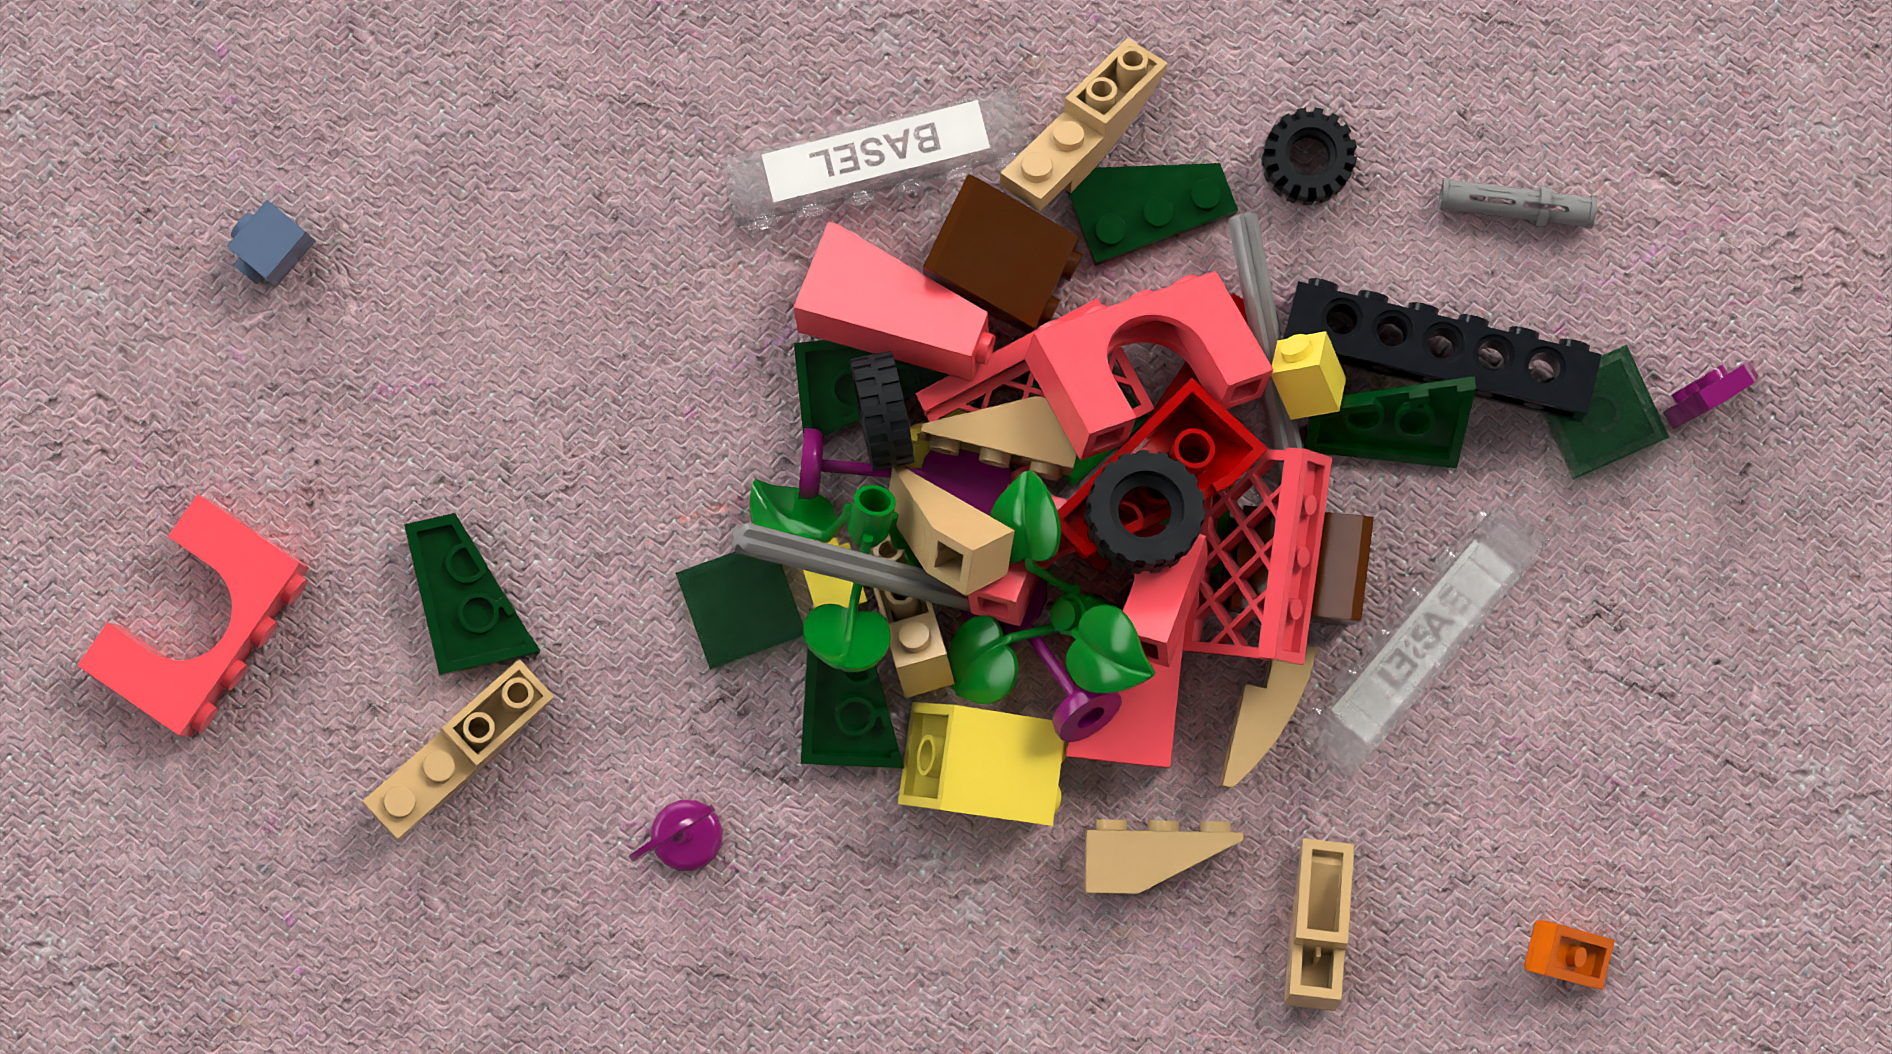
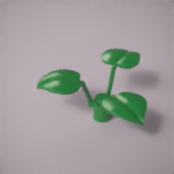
(833, 633)
(1106, 644)

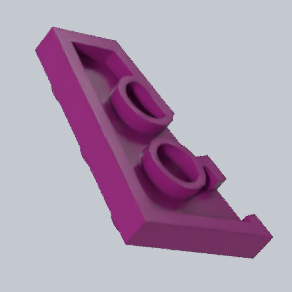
(1709, 392)

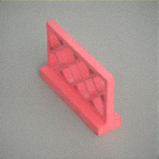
(1002, 369)
(1289, 557)

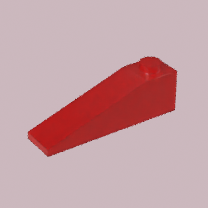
(1188, 429)

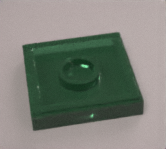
(1618, 420)
(739, 607)

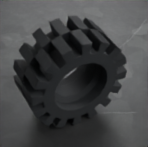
(1318, 127)

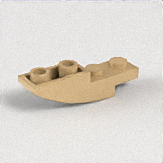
(1088, 128)
(458, 750)

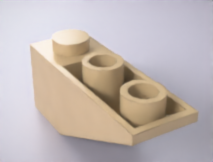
(1013, 432)
(949, 535)
(914, 635)
(1138, 859)

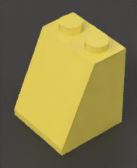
(982, 763)

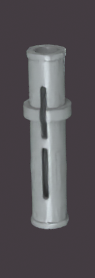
(1578, 209)

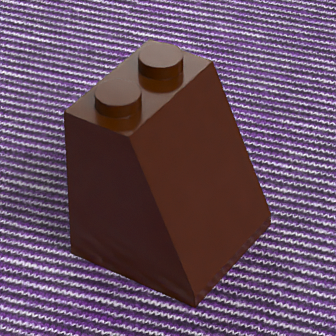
(1002, 256)
(1340, 567)

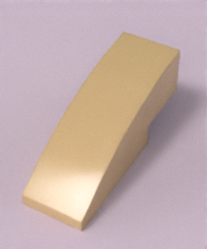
(1263, 715)
(1319, 925)

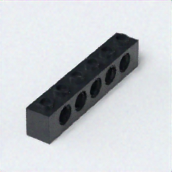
(1571, 361)

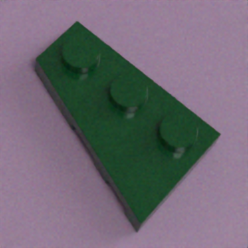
(1147, 204)
(828, 388)
(1398, 424)
(461, 600)
(846, 718)

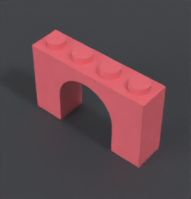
(1188, 317)
(259, 584)
(1155, 604)

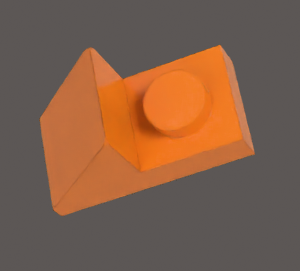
(1569, 954)

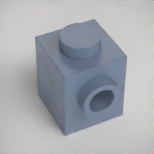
(268, 244)

